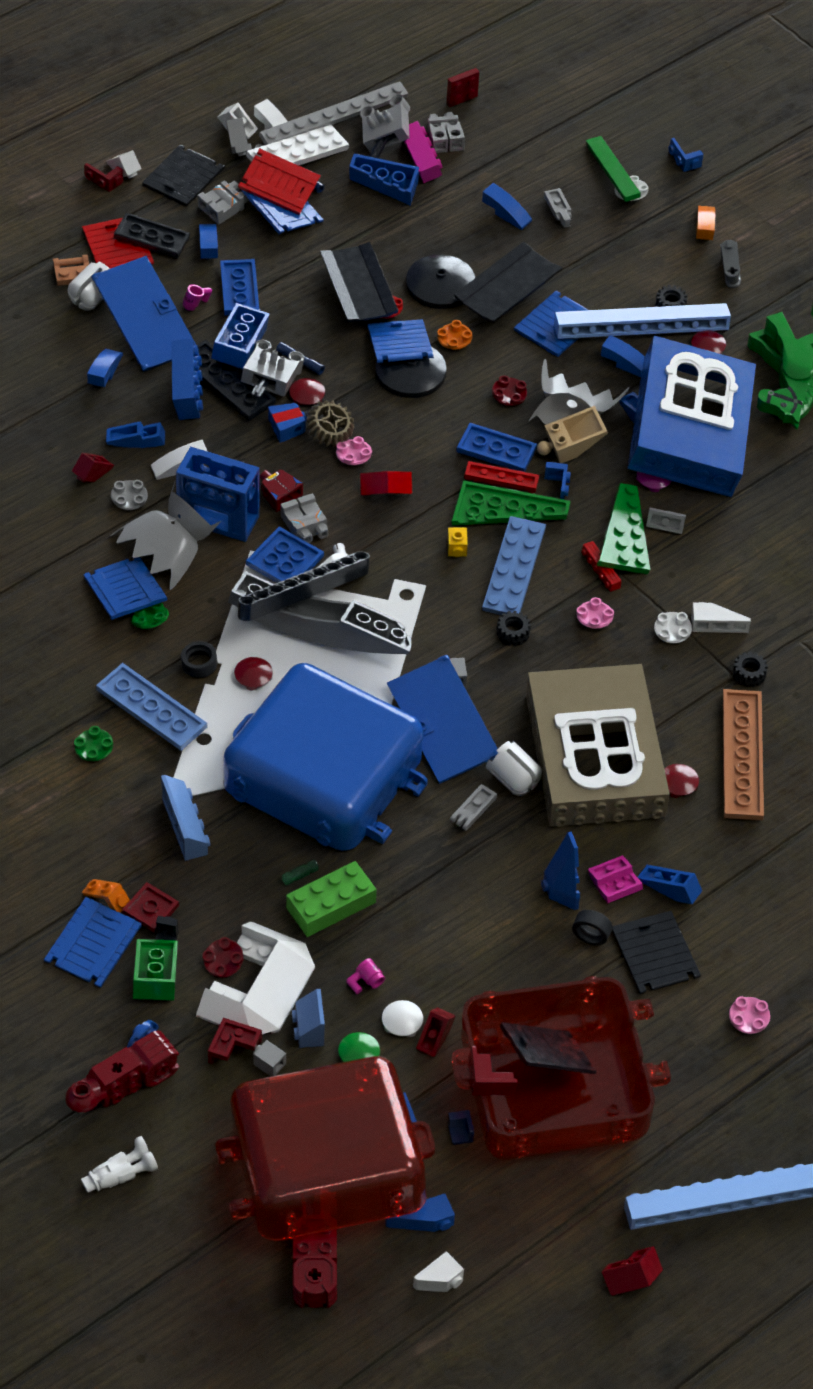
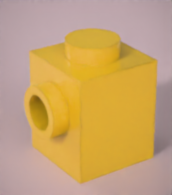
(457, 542)

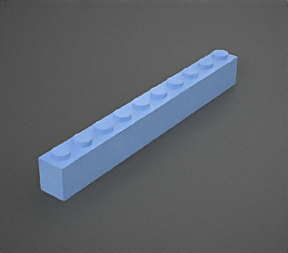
(642, 321)
(719, 1196)

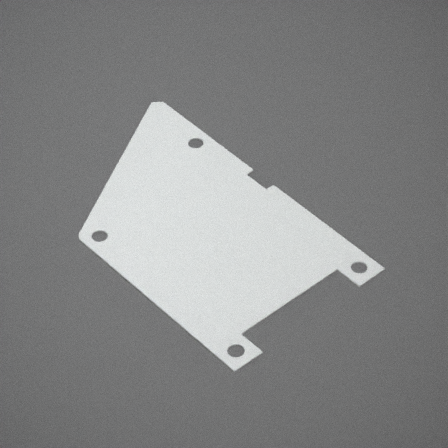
(229, 701)

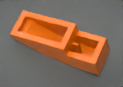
(705, 223)

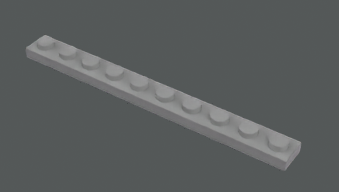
(333, 114)

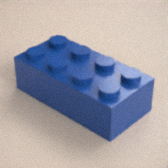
(240, 335)
(186, 379)

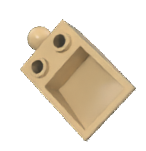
(578, 433)

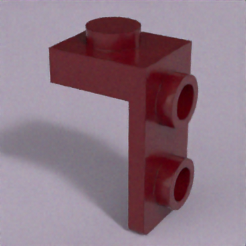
(109, 181)

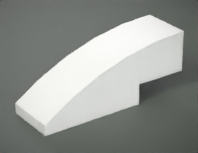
(268, 114)
(169, 463)

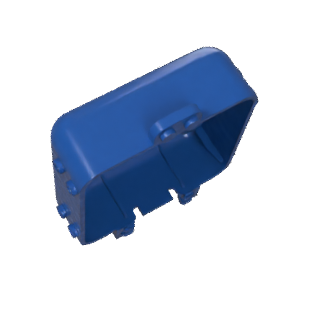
(324, 757)

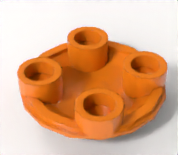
(454, 335)

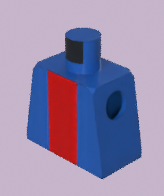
(287, 420)

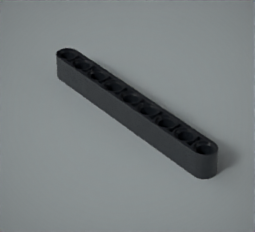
(303, 586)

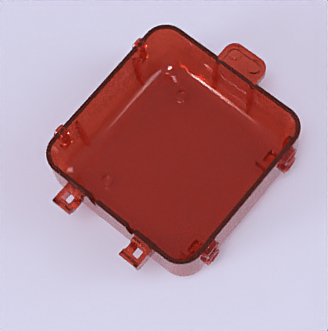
(560, 1107)
(326, 1149)

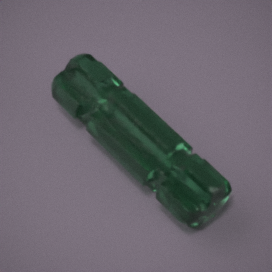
(300, 872)

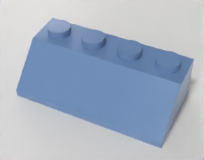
(184, 818)

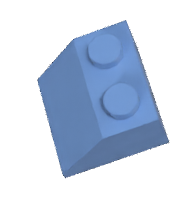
(309, 1020)

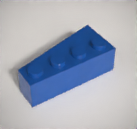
(385, 176)

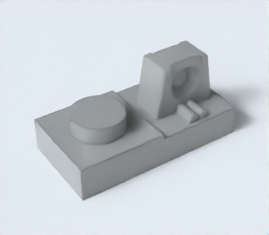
(666, 520)

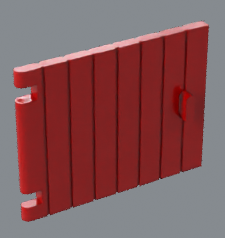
(279, 181)
(111, 250)

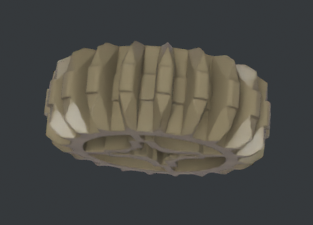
(334, 418)

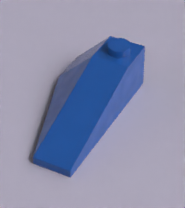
(562, 874)

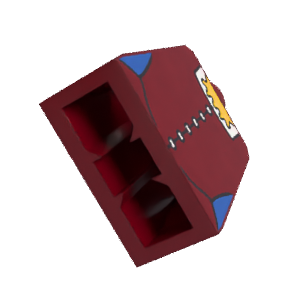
(280, 488)

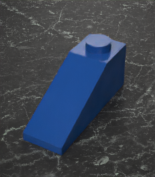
(672, 883)
(433, 1216)

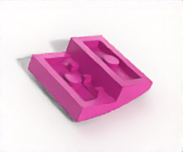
(615, 879)

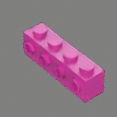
(422, 153)

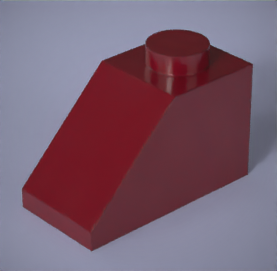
(91, 467)
(435, 1031)

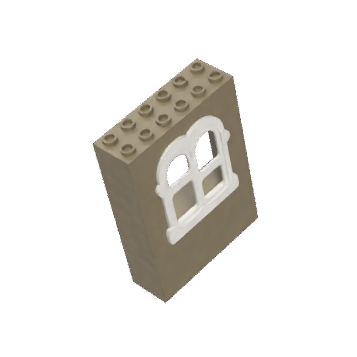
(596, 703)

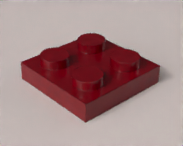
(462, 87)
(148, 905)

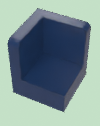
(460, 1127)

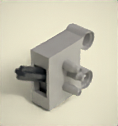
(385, 127)

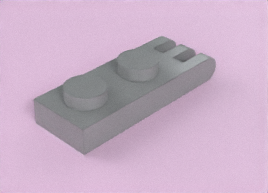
(474, 807)

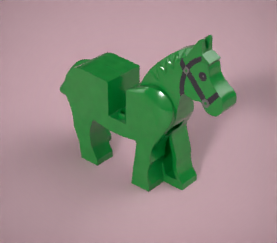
(794, 364)

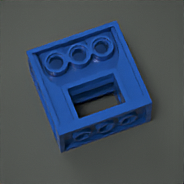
(196, 487)

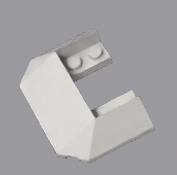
(276, 989)

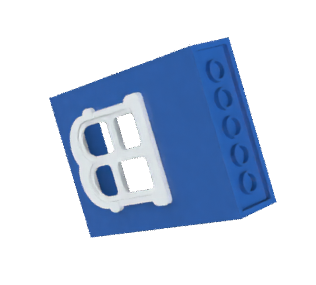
(683, 441)

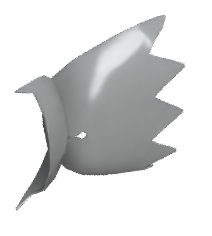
(566, 401)
(171, 544)

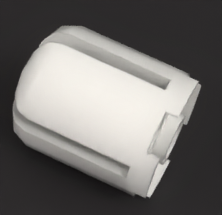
(83, 288)
(515, 769)

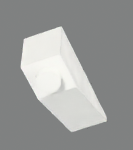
(714, 618)

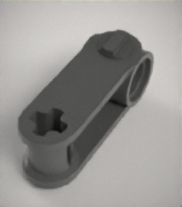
(731, 265)

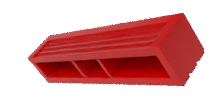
(605, 574)

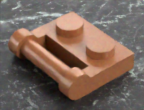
(67, 274)

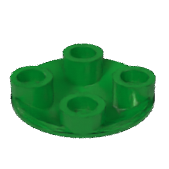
(150, 616)
(93, 744)
(358, 1046)

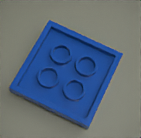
(284, 556)

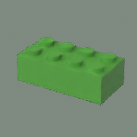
(331, 898)

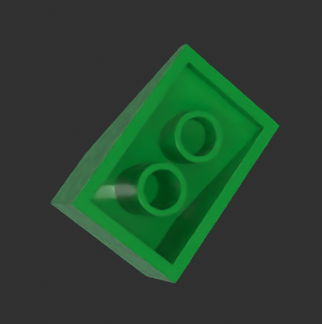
(155, 969)

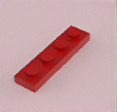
(501, 477)

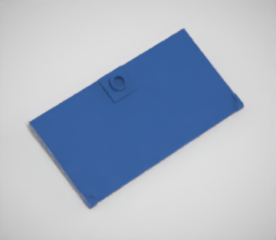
(142, 311)
(451, 725)

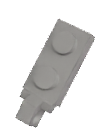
(558, 206)

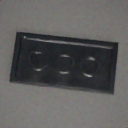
(152, 235)

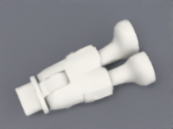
(119, 1168)

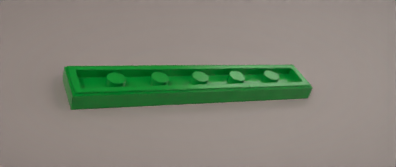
(613, 168)

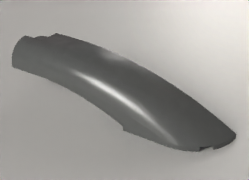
(330, 622)

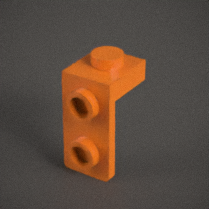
(109, 891)

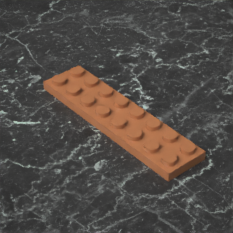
(743, 754)

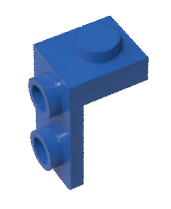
(685, 161)
(558, 472)

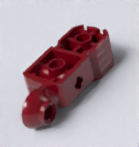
(146, 1061)
(315, 1269)

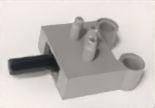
(271, 371)

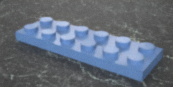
(514, 566)
(151, 706)

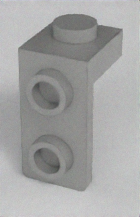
(238, 136)

